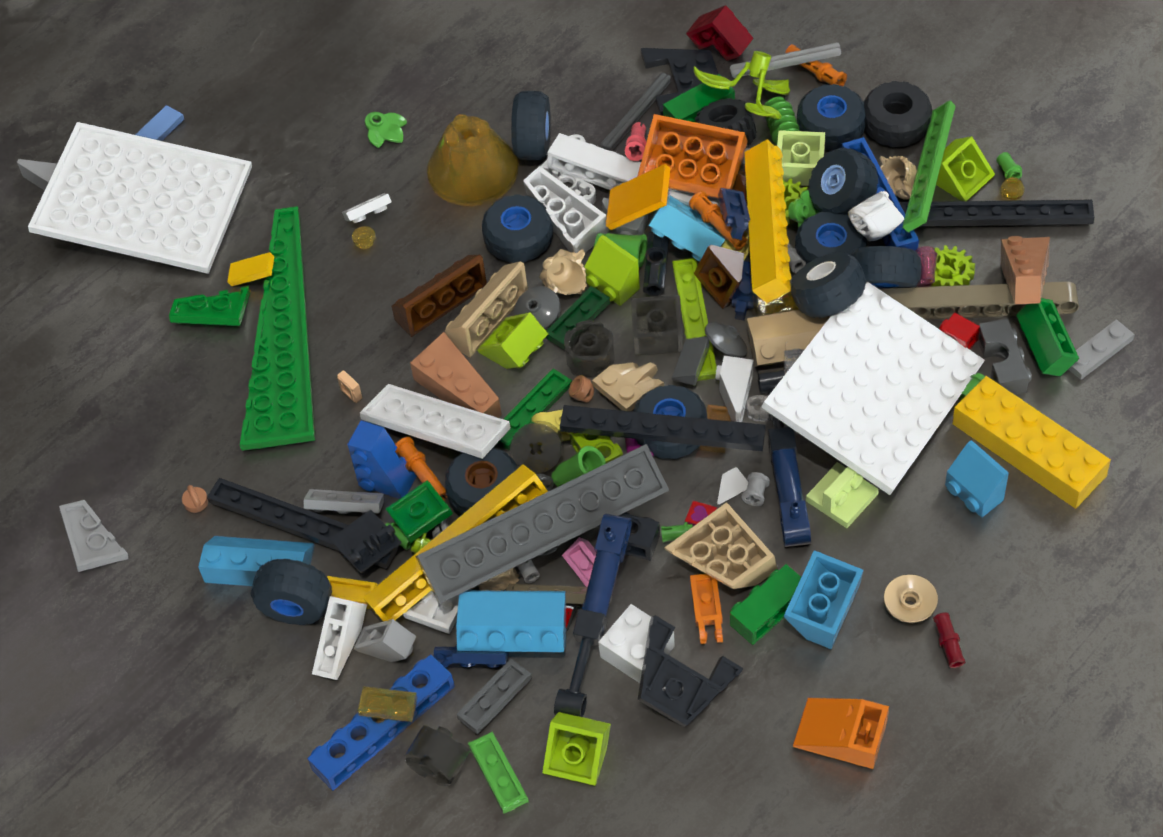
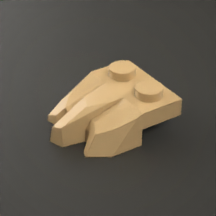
(626, 383)

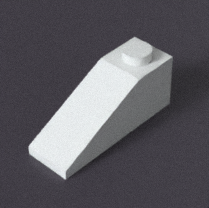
(735, 384)
(338, 636)

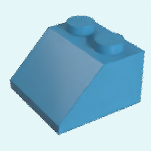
(977, 479)

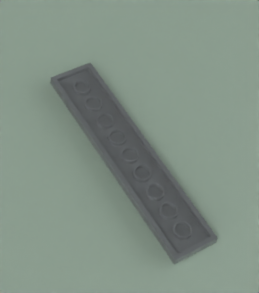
(541, 524)

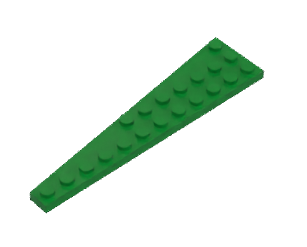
(280, 383)

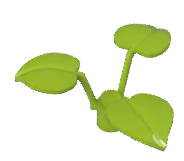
(758, 68)

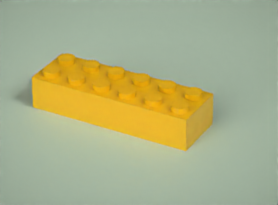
(1031, 442)

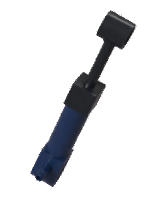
(783, 452)
(591, 619)

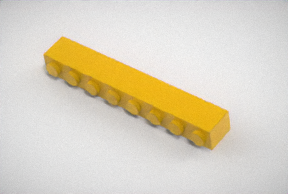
(767, 221)
(409, 583)

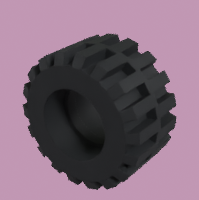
(729, 115)

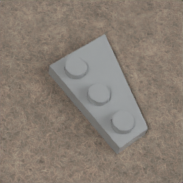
(88, 538)

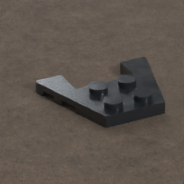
(681, 66)
(674, 687)

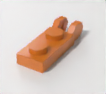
(706, 605)

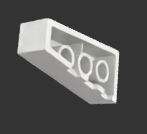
(572, 217)

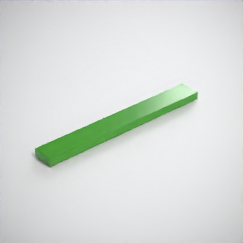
(929, 166)

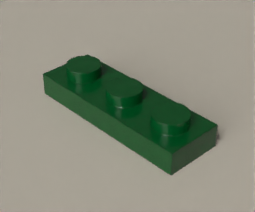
(585, 308)

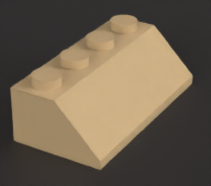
(487, 308)
(781, 332)

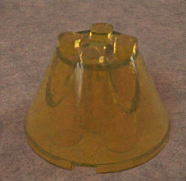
(471, 163)

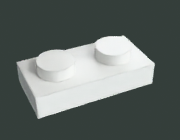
(375, 204)

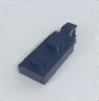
(734, 211)
(743, 295)
(450, 655)

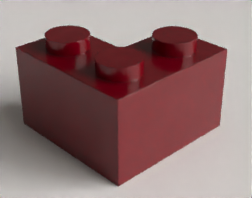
(721, 30)

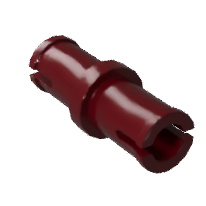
(949, 640)

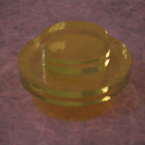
(1012, 188)
(364, 237)

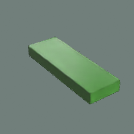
(498, 772)

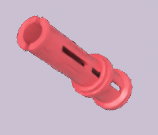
(636, 142)

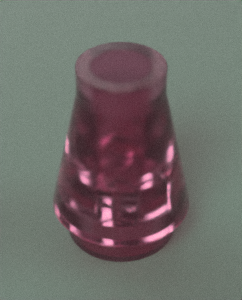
(928, 264)

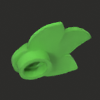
(386, 129)
(802, 208)

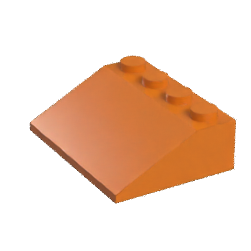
(697, 153)

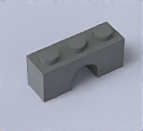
(1000, 340)

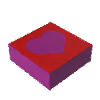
(698, 512)

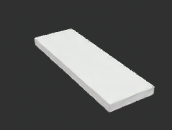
(435, 420)

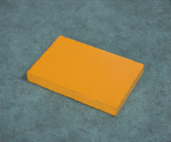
(638, 197)

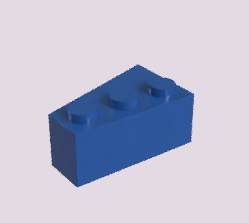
(377, 463)

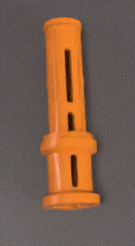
(823, 71)
(712, 214)
(417, 464)

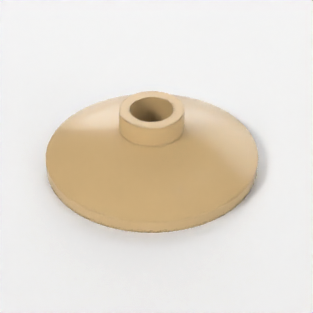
(912, 589)

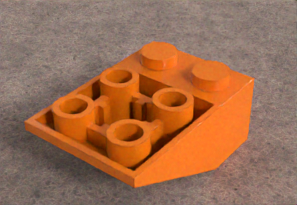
(843, 729)

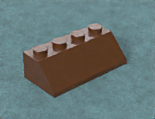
(440, 294)

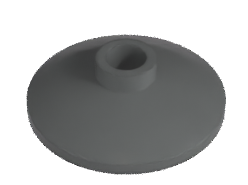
(547, 305)
(726, 339)

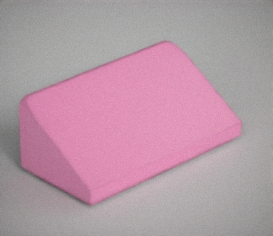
(581, 559)

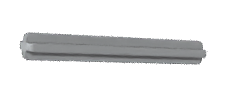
(794, 58)

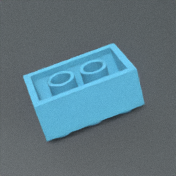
(685, 228)

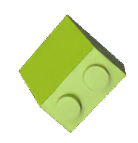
(963, 169)
(612, 271)
(514, 341)
(576, 748)

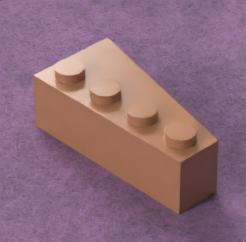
(1025, 267)
(452, 378)

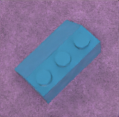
(823, 598)

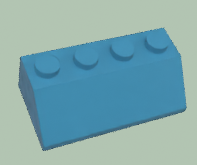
(238, 559)
(511, 621)

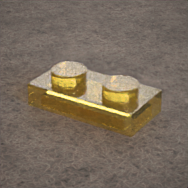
(387, 704)

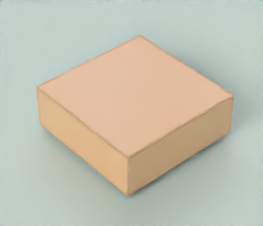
(349, 386)

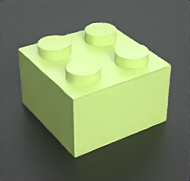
(800, 154)

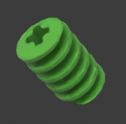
(786, 123)

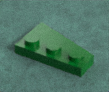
(214, 310)

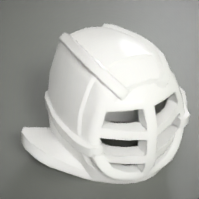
(875, 216)

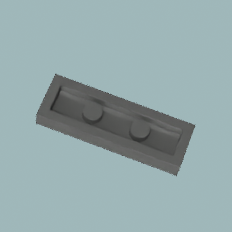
(494, 696)

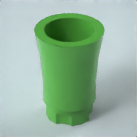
(633, 244)
(581, 463)

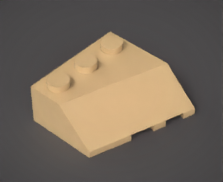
(725, 550)

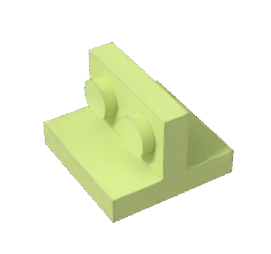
(842, 494)

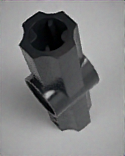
(655, 265)

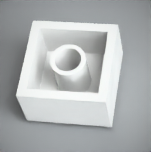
(626, 642)

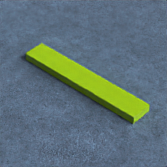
(693, 310)

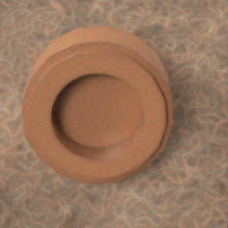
(580, 388)
(194, 499)

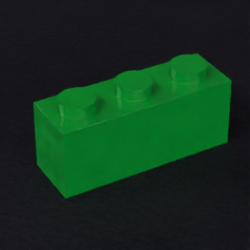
(691, 102)
(1047, 337)
(764, 605)

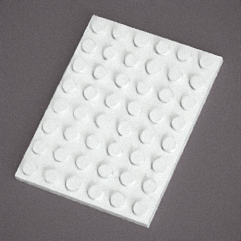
(141, 197)
(874, 386)

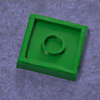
(419, 511)

